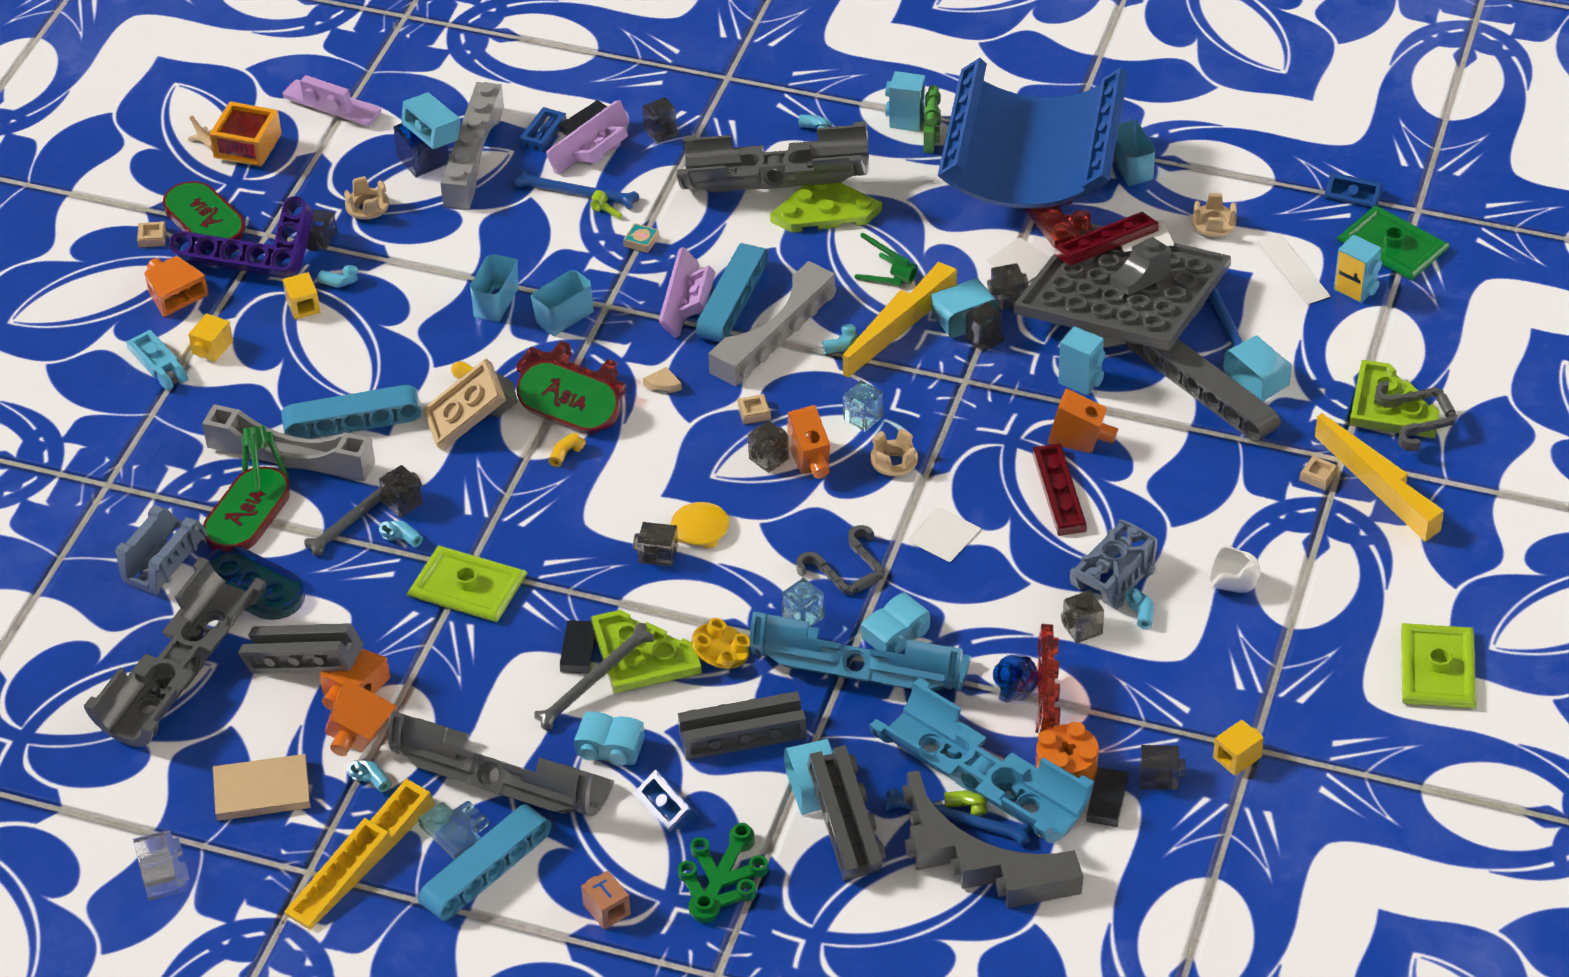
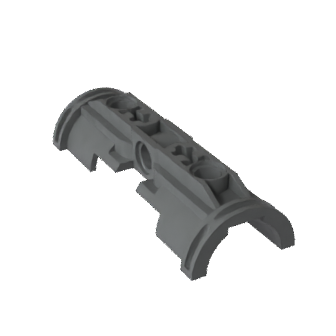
(719, 167)
(200, 601)
(442, 752)

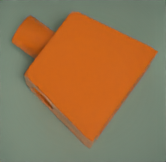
(174, 284)
(1080, 423)
(809, 451)
(368, 671)
(356, 718)

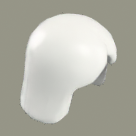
(1234, 570)

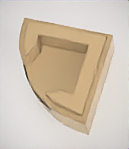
(662, 380)

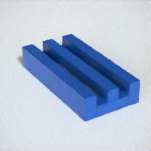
(547, 130)

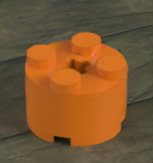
(1069, 748)

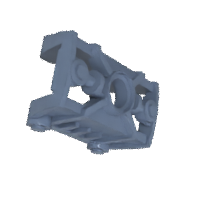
(152, 551)
(1127, 569)

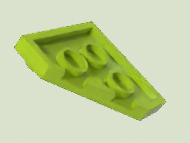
(825, 207)
(1371, 415)
(649, 662)

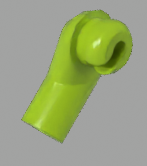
(966, 798)

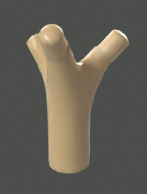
(202, 134)

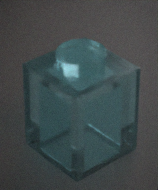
(863, 405)
(803, 602)

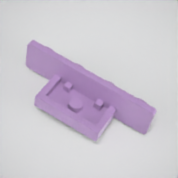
(331, 99)
(591, 139)
(686, 292)

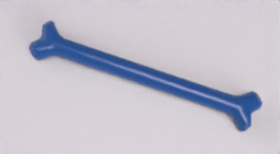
(527, 180)
(1225, 318)
(1018, 833)

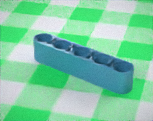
(732, 292)
(352, 412)
(484, 862)

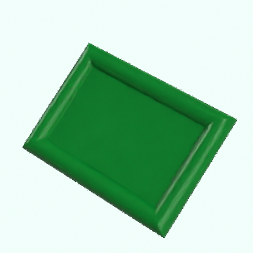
(1403, 245)

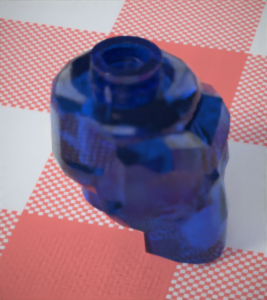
(1015, 677)

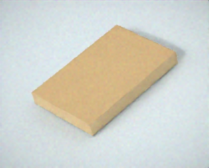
(464, 404)
(261, 787)

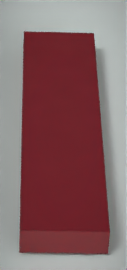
(1106, 238)
(1059, 489)

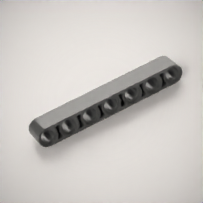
(1212, 388)

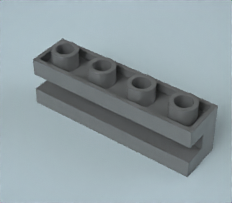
(301, 648)
(741, 725)
(845, 813)

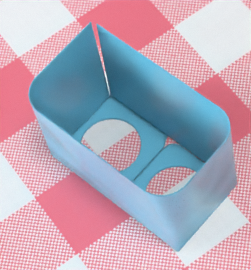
(1141, 167)
(494, 273)
(562, 302)
(952, 304)
(1257, 368)
(799, 776)

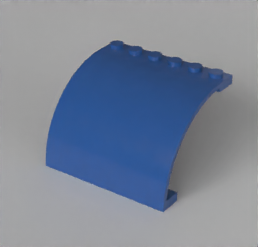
(1030, 147)

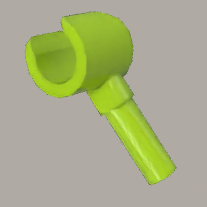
(599, 202)

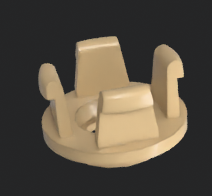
(374, 200)
(1218, 217)
(900, 447)

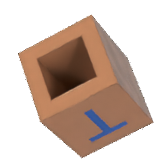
(605, 899)

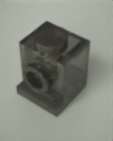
(660, 120)
(321, 235)
(984, 327)

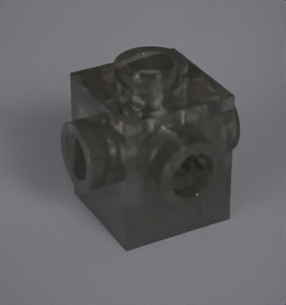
(1007, 284)
(768, 446)
(400, 490)

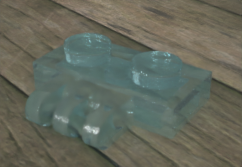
(454, 829)

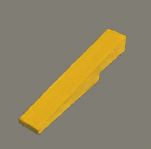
(897, 317)
(1381, 477)
(360, 853)

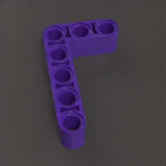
(249, 251)

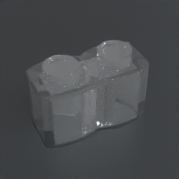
(159, 864)

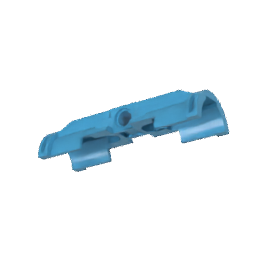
(797, 647)
(936, 721)

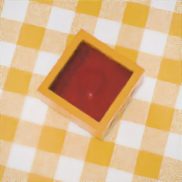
(245, 133)

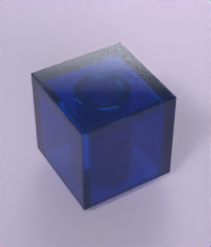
(416, 154)

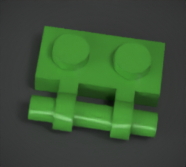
(932, 117)

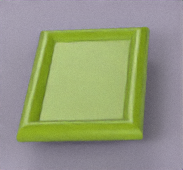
(467, 583)
(1438, 665)

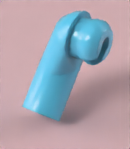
(813, 121)
(339, 280)
(843, 342)
(400, 531)
(1142, 606)
(369, 772)

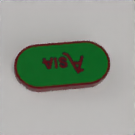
(201, 210)
(568, 397)
(246, 514)

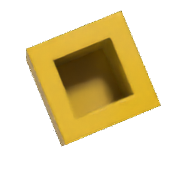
(301, 295)
(210, 337)
(1238, 747)

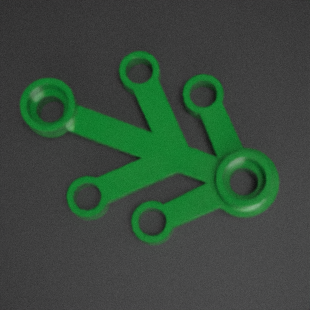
(741, 840)

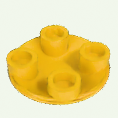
(701, 524)
(721, 644)

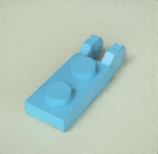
(156, 358)

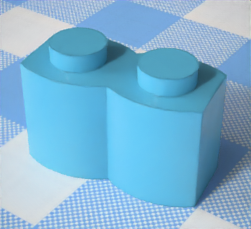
(895, 623)
(609, 738)

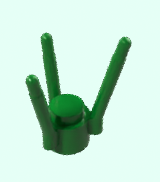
(901, 268)
(255, 439)

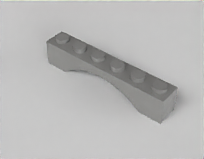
(462, 168)
(740, 354)
(341, 455)

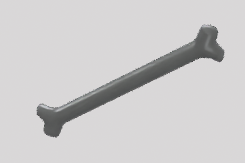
(317, 544)
(548, 716)

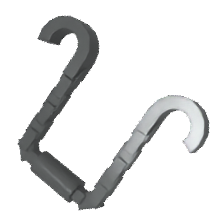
(1413, 429)
(860, 584)

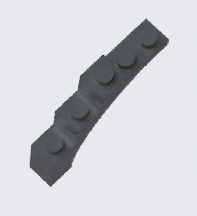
(1017, 875)

